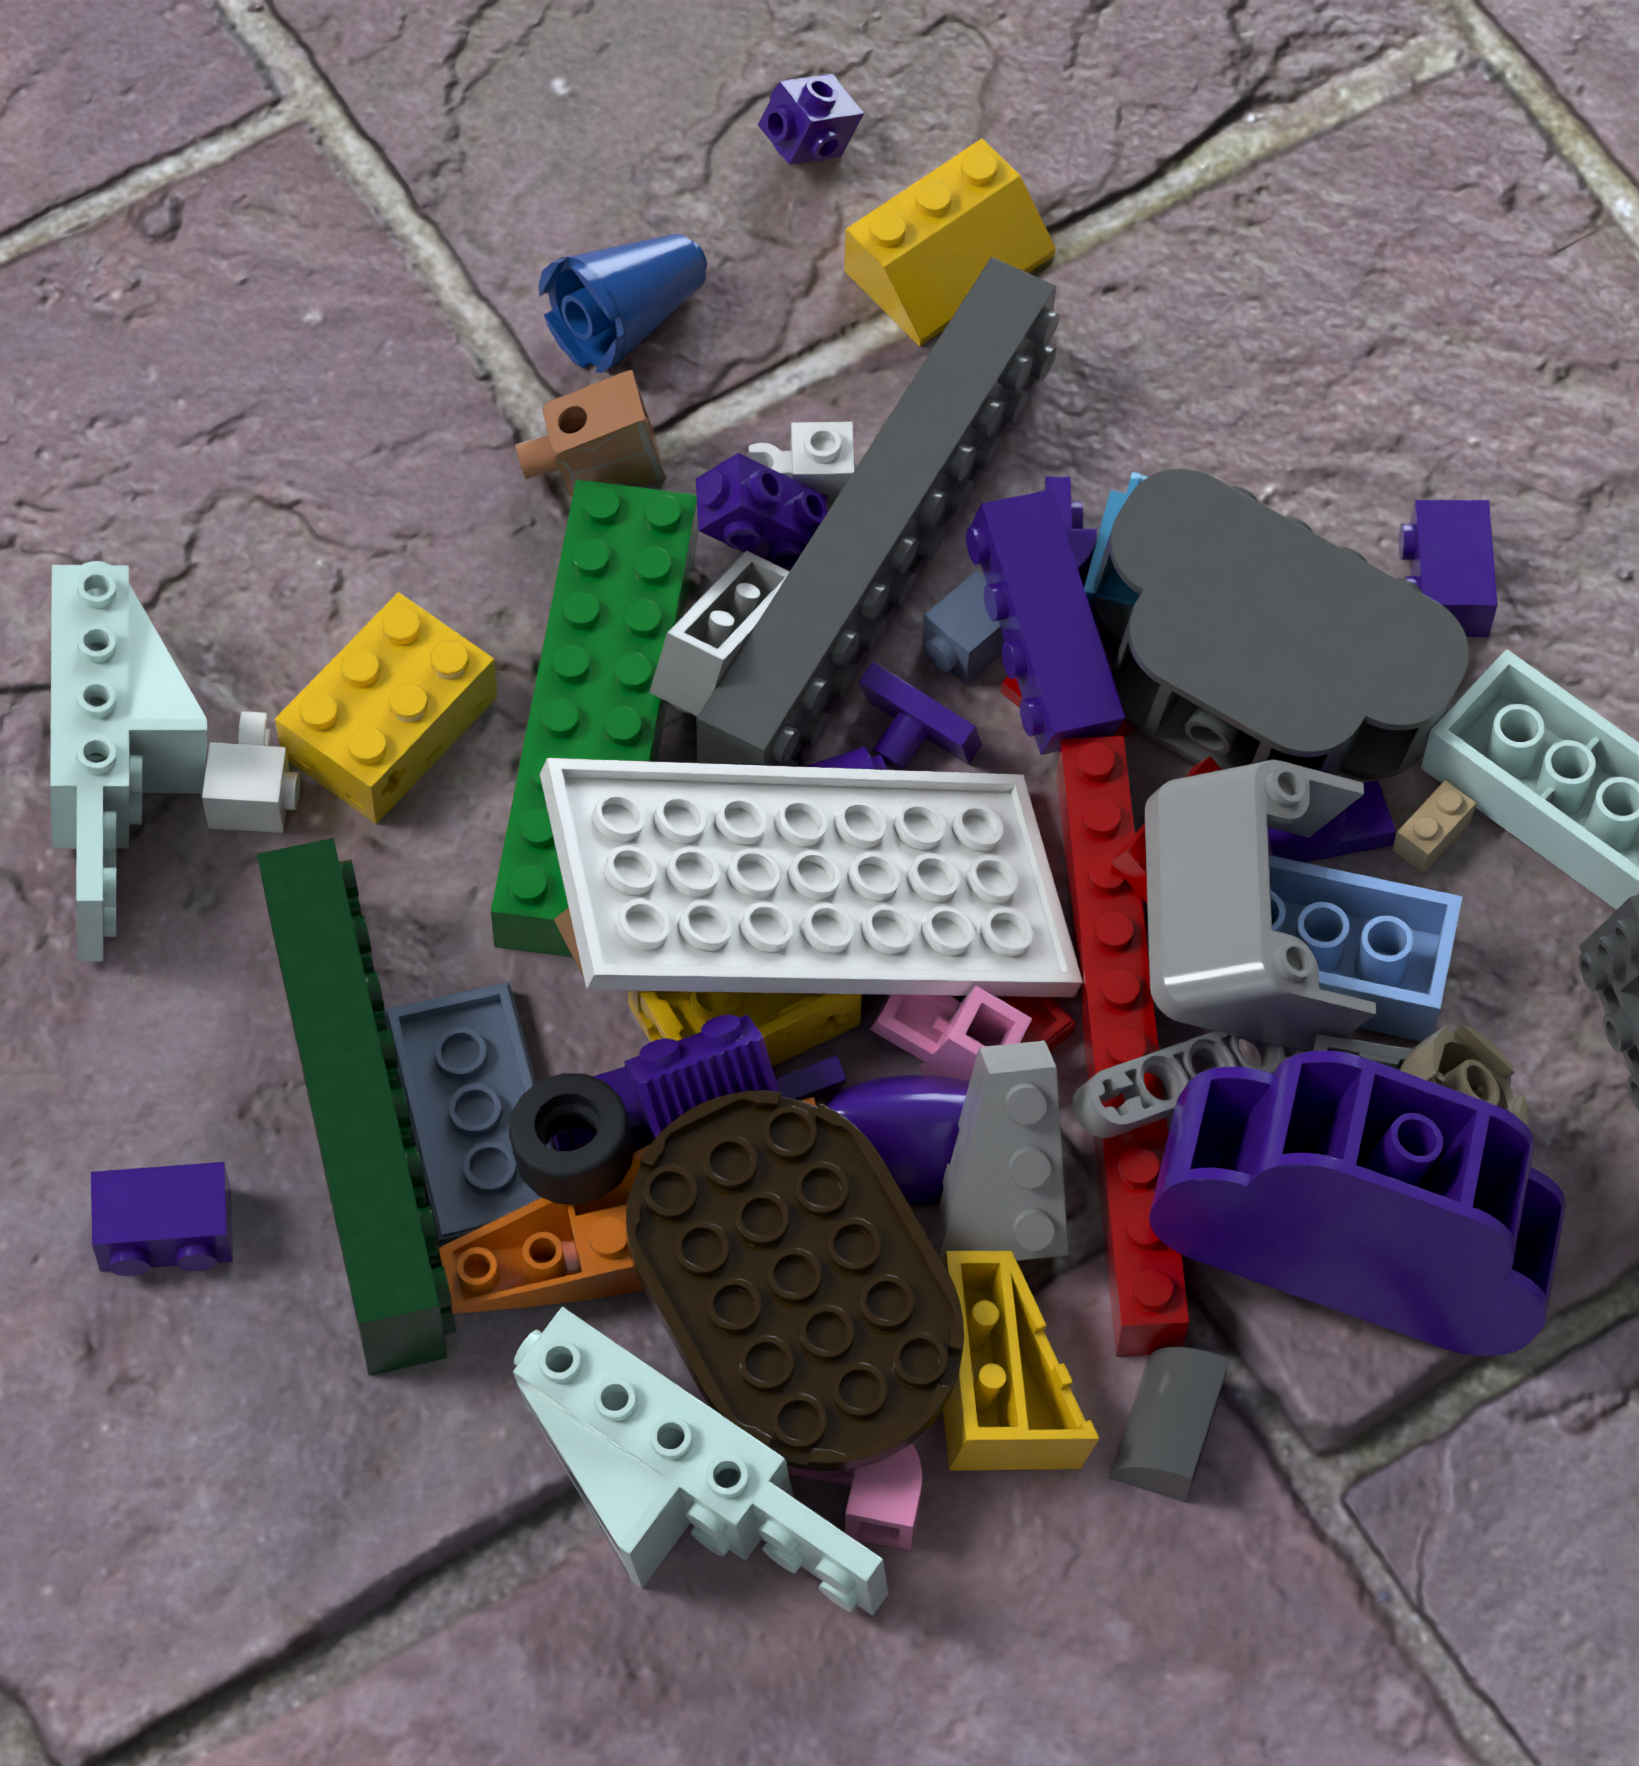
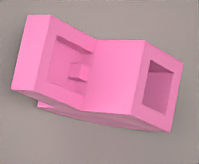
(949, 1031)
(881, 1498)

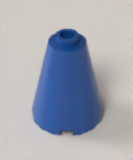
(619, 295)

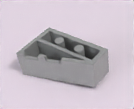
(1007, 1160)

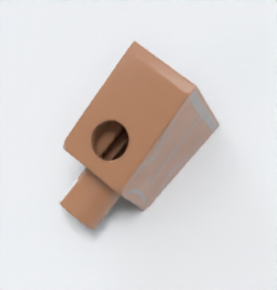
(596, 437)

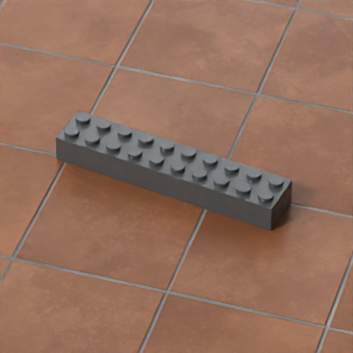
(883, 525)

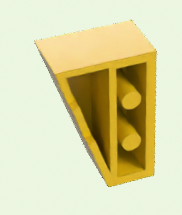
(1010, 1391)

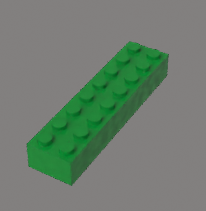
(610, 611)

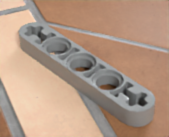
(1173, 1068)

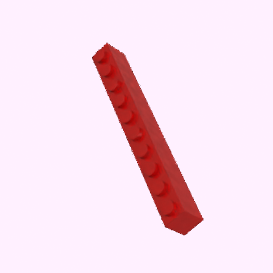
(1117, 1028)

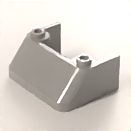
(1211, 904)

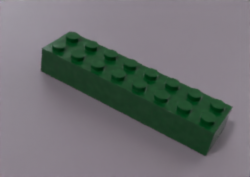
(358, 1107)

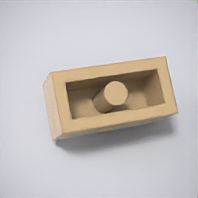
(1434, 826)

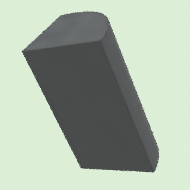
(1170, 1421)

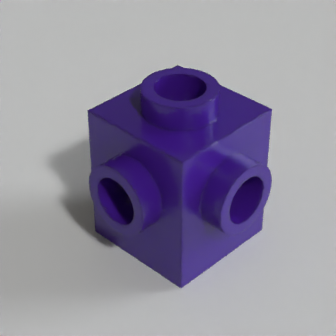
(810, 119)

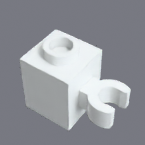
(818, 456)
(249, 781)

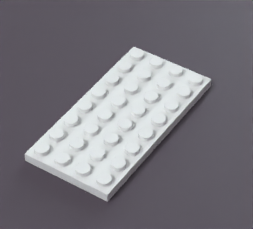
(806, 880)

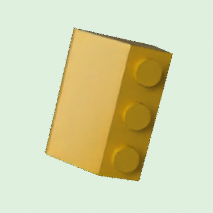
(937, 236)

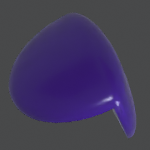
(910, 1125)

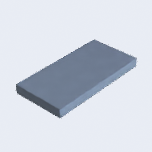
(461, 1079)

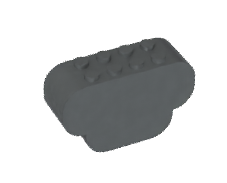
(1269, 636)

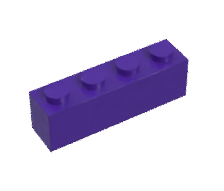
(1044, 620)

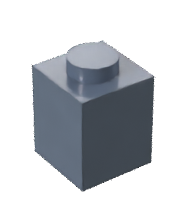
(960, 632)

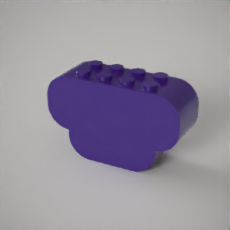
(1365, 1198)

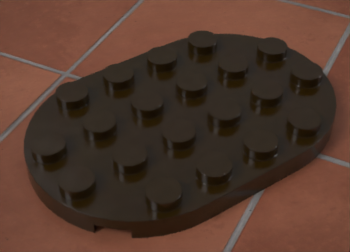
(795, 1279)

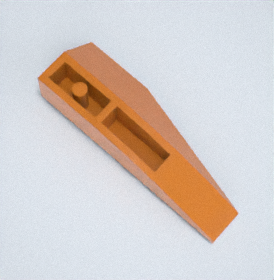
(546, 1254)

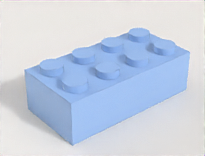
(1370, 940)

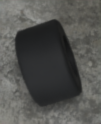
(564, 1103)

